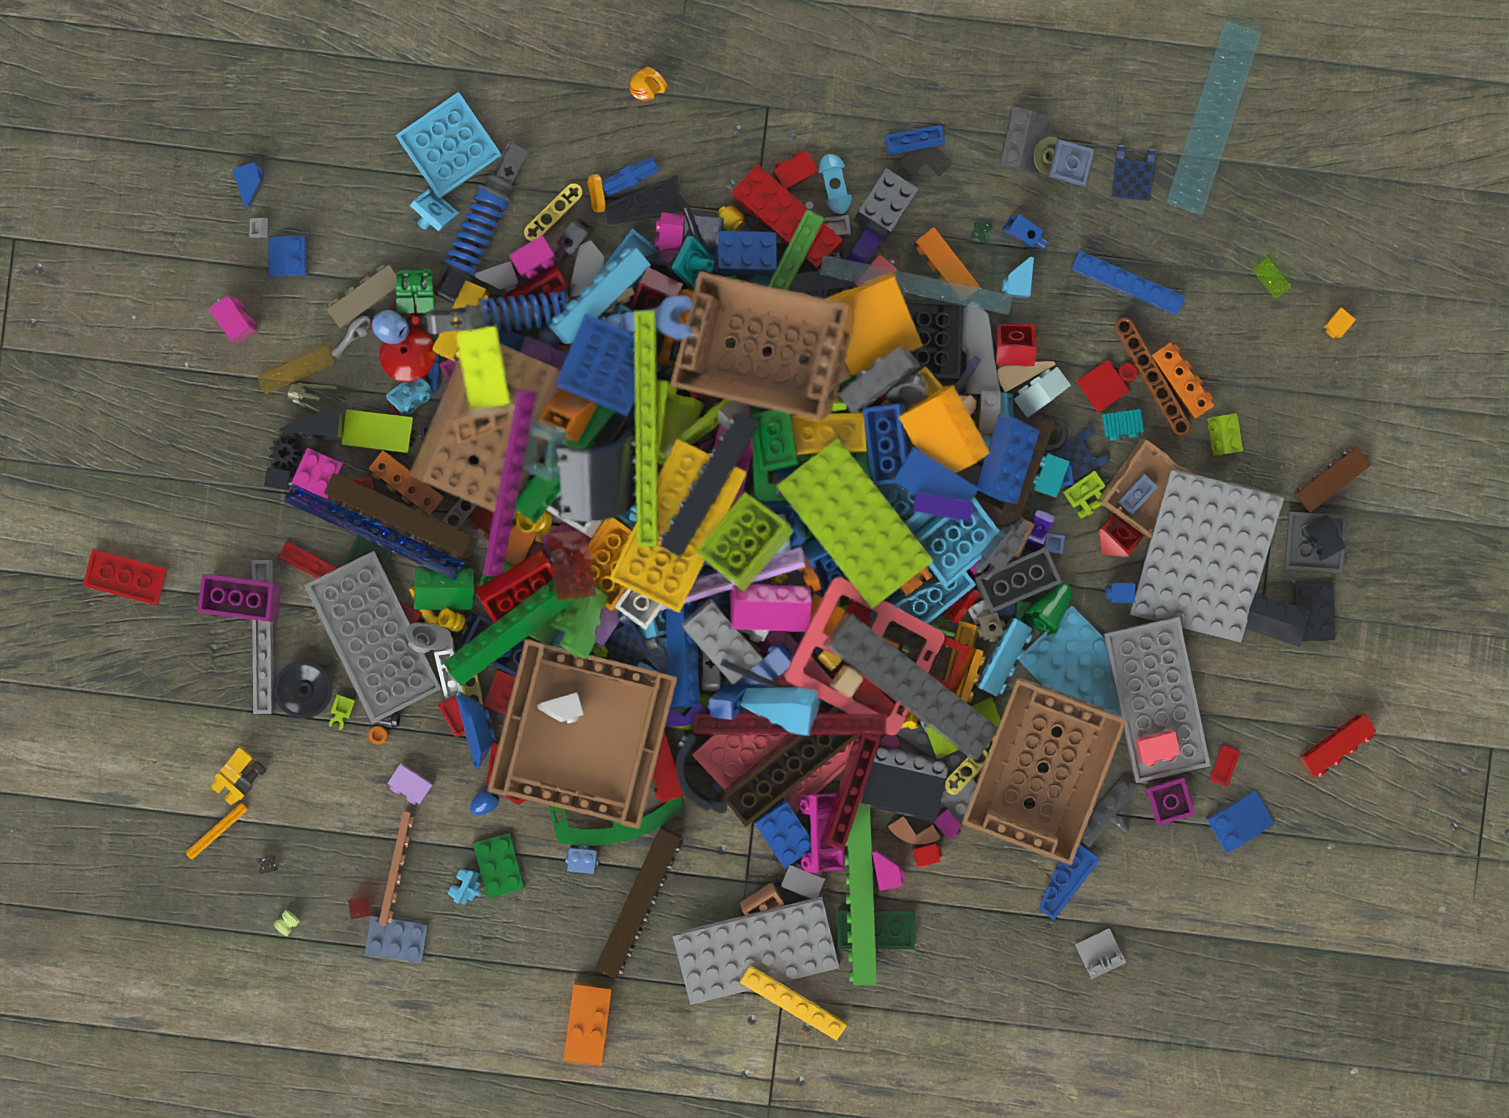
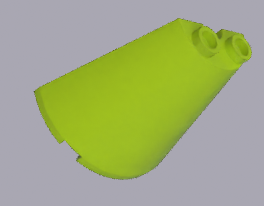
(673, 416)

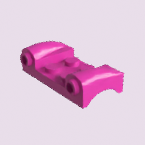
(822, 856)

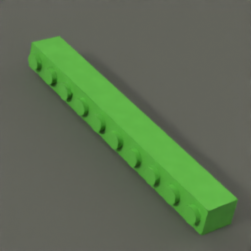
(861, 900)

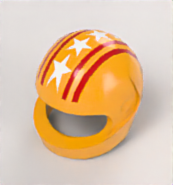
(644, 86)

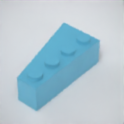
(932, 597)

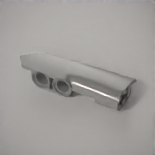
(587, 265)
(978, 342)

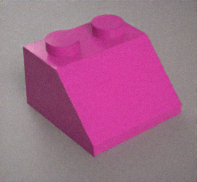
(887, 871)

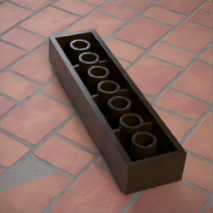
(397, 515)
(782, 771)
(637, 904)

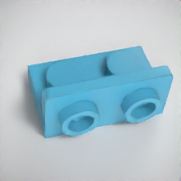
(409, 396)

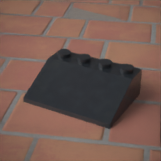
(940, 334)
(905, 783)

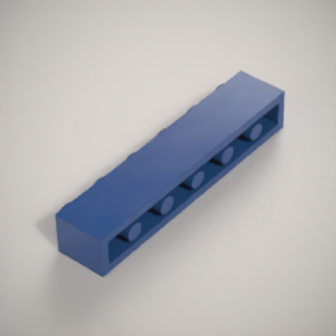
(1127, 283)
(682, 658)

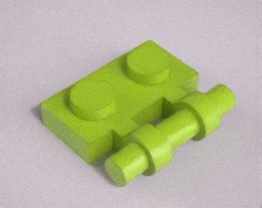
(1082, 491)

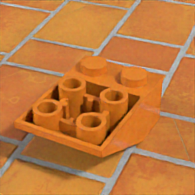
(568, 413)

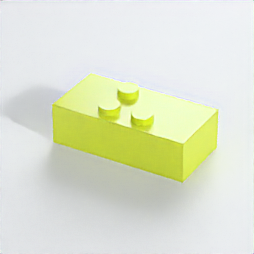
(483, 368)

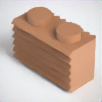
(762, 900)

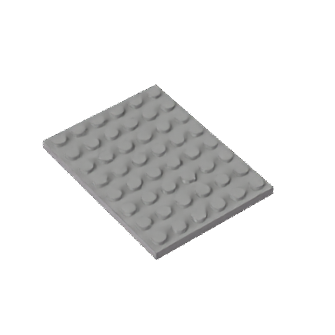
(1206, 554)

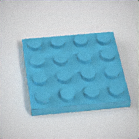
(448, 145)

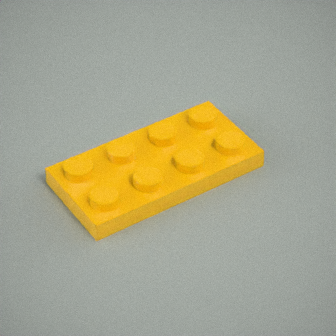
(815, 434)

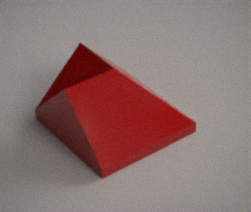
(1118, 537)

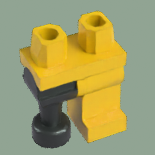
(232, 778)

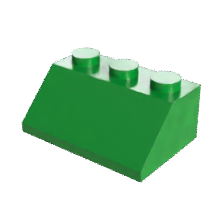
(439, 592)

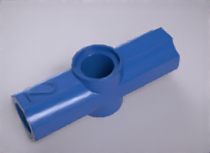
(629, 176)

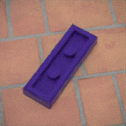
(943, 506)

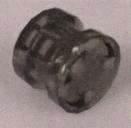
(267, 864)

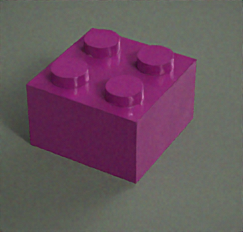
(1169, 801)

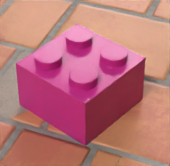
(316, 472)

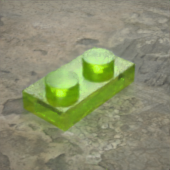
(1271, 278)

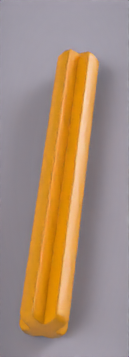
(216, 831)

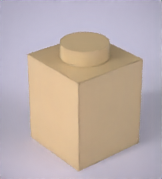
(847, 680)

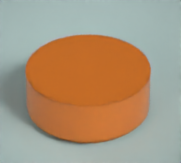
(378, 734)

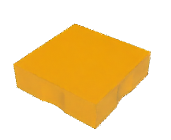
(878, 322)

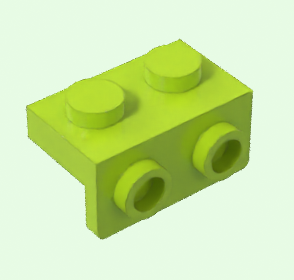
(1225, 434)

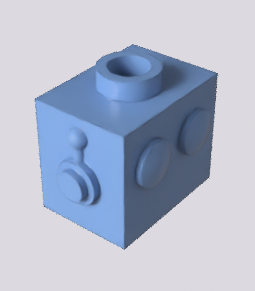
(582, 859)

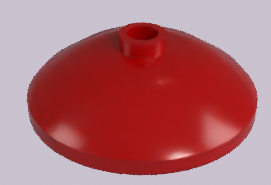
(415, 362)

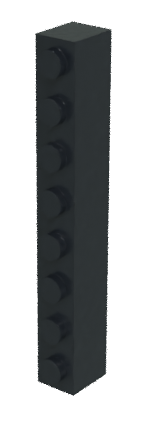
(709, 484)

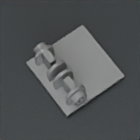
(1100, 953)

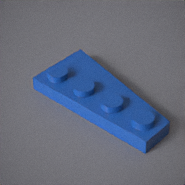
(1067, 881)

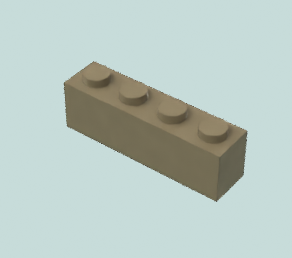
(364, 297)

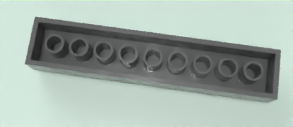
(911, 686)

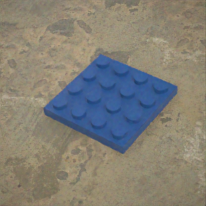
(601, 365)

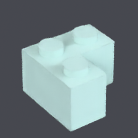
(1041, 391)

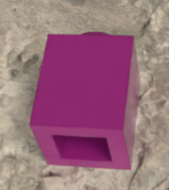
(948, 824)

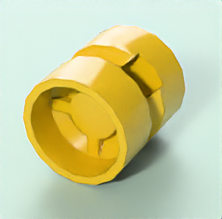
(528, 526)

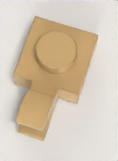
(623, 298)

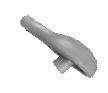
(356, 330)

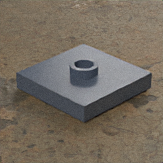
(1071, 162)

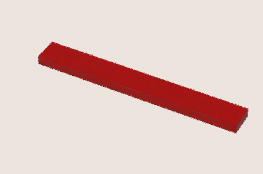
(318, 567)

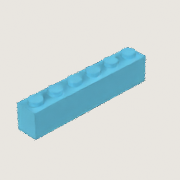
(600, 294)

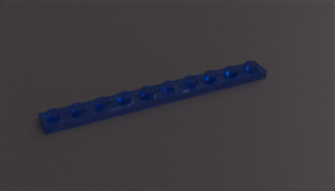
(374, 532)

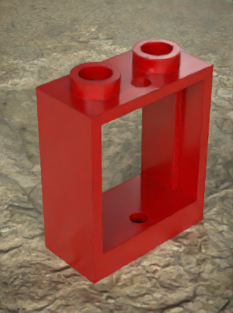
(961, 665)

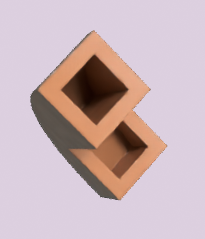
(903, 830)

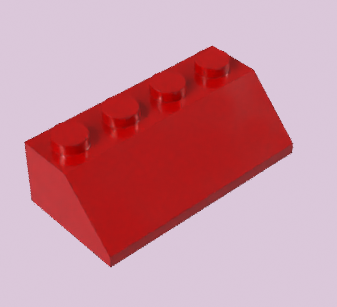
(1337, 744)

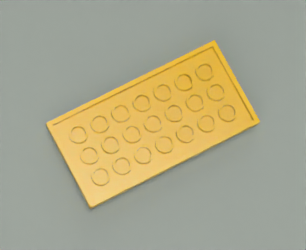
(655, 570)

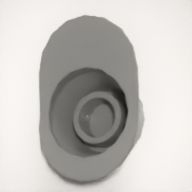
(427, 637)

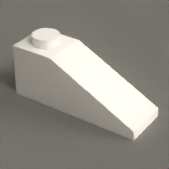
(449, 684)

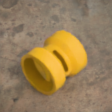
(451, 620)

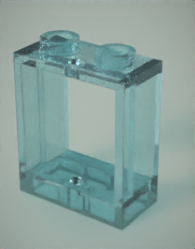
(554, 436)

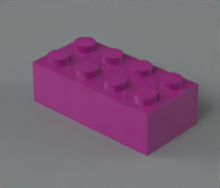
(239, 597)

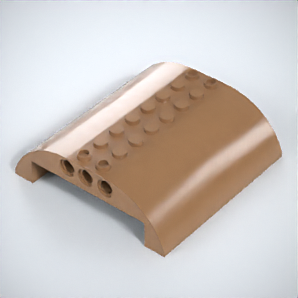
(592, 764)

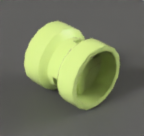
(285, 923)

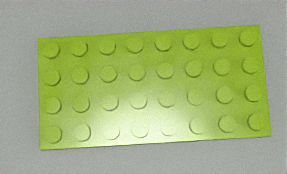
(854, 523)

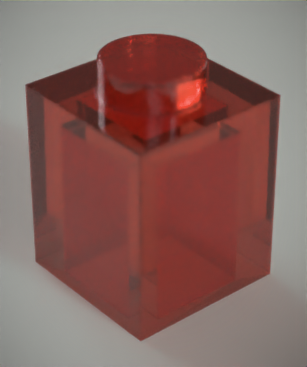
(360, 907)

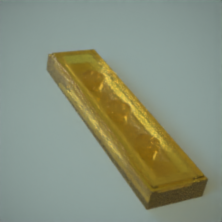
(296, 370)

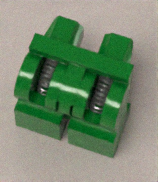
(414, 289)

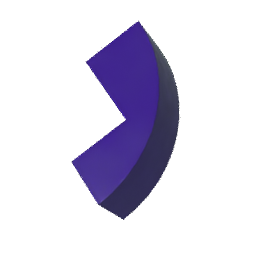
(864, 247)
(675, 718)

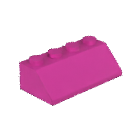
(771, 607)

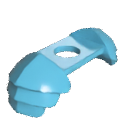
(838, 200)

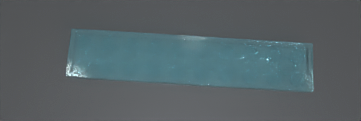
(1213, 118)

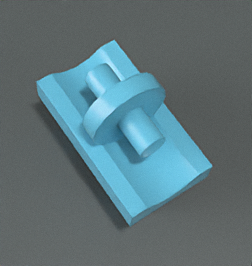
(468, 888)

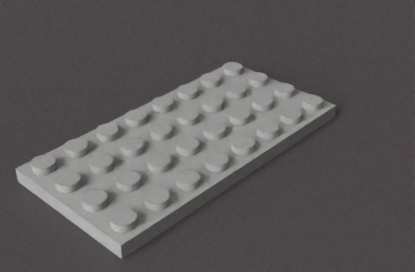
(371, 637)
(1157, 694)
(778, 942)

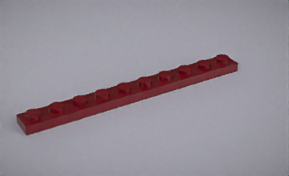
(823, 725)

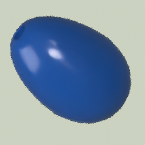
(484, 802)

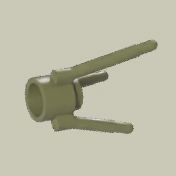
(298, 393)

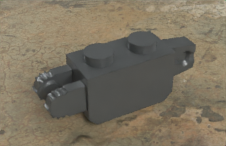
(1002, 548)

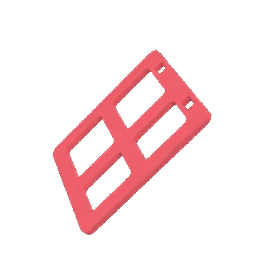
(884, 614)

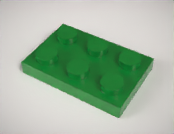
(775, 440)
(498, 865)

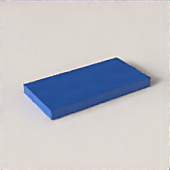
(927, 476)

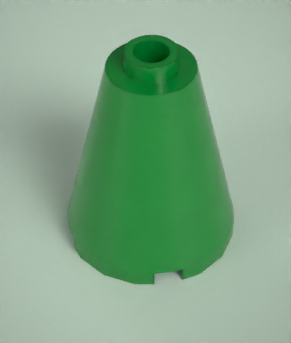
(1049, 610)

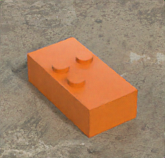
(587, 1023)

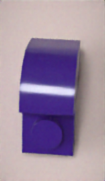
(1042, 524)

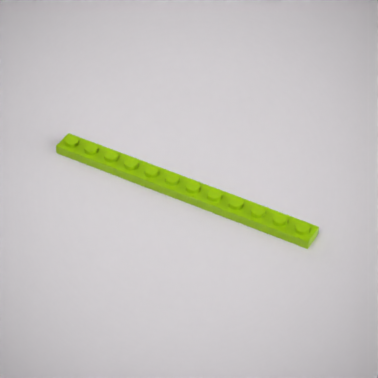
(646, 428)

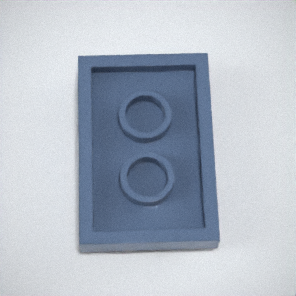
(397, 940)

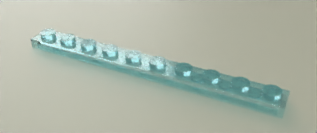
(919, 285)

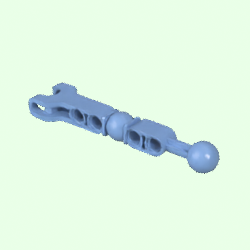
(665, 318)

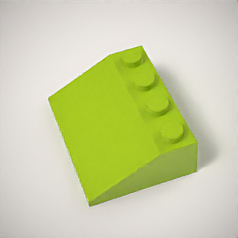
(744, 541)

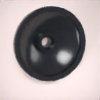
(289, 692)

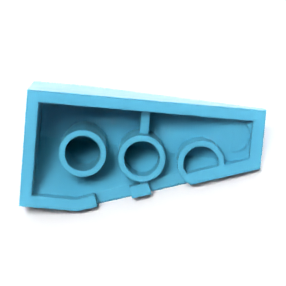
(788, 707)

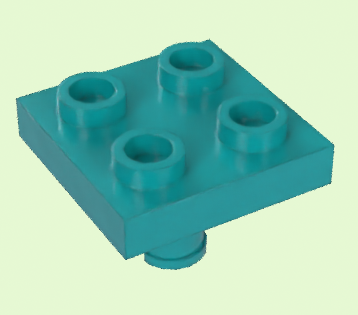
(691, 261)

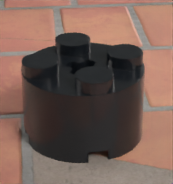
(1324, 537)

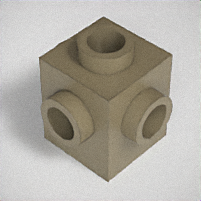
(983, 628)

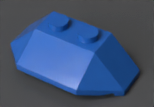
(476, 727)

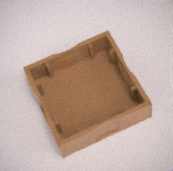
(1145, 460)

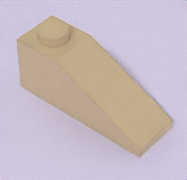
(1012, 376)

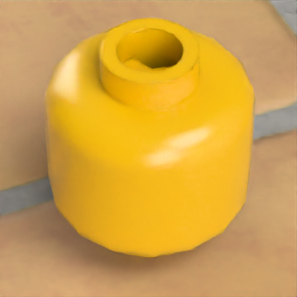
(732, 218)

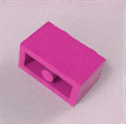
(670, 232)

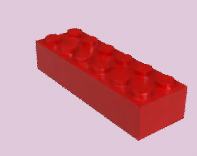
(782, 214)

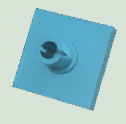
(433, 210)

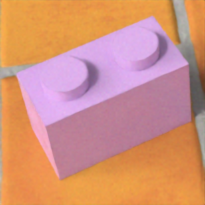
(410, 784)

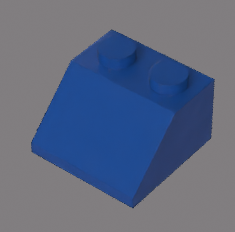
(287, 256)

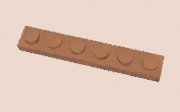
(394, 877)

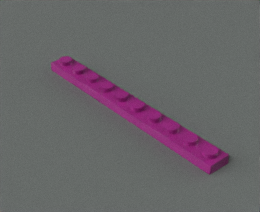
(510, 482)

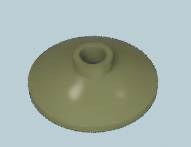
(1044, 154)

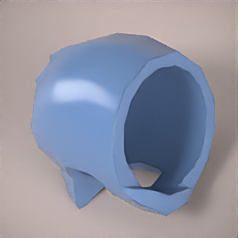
(388, 326)

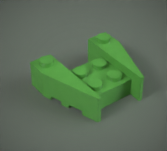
(578, 624)

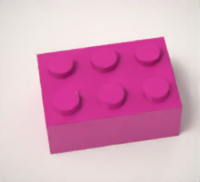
(533, 258)
(233, 319)

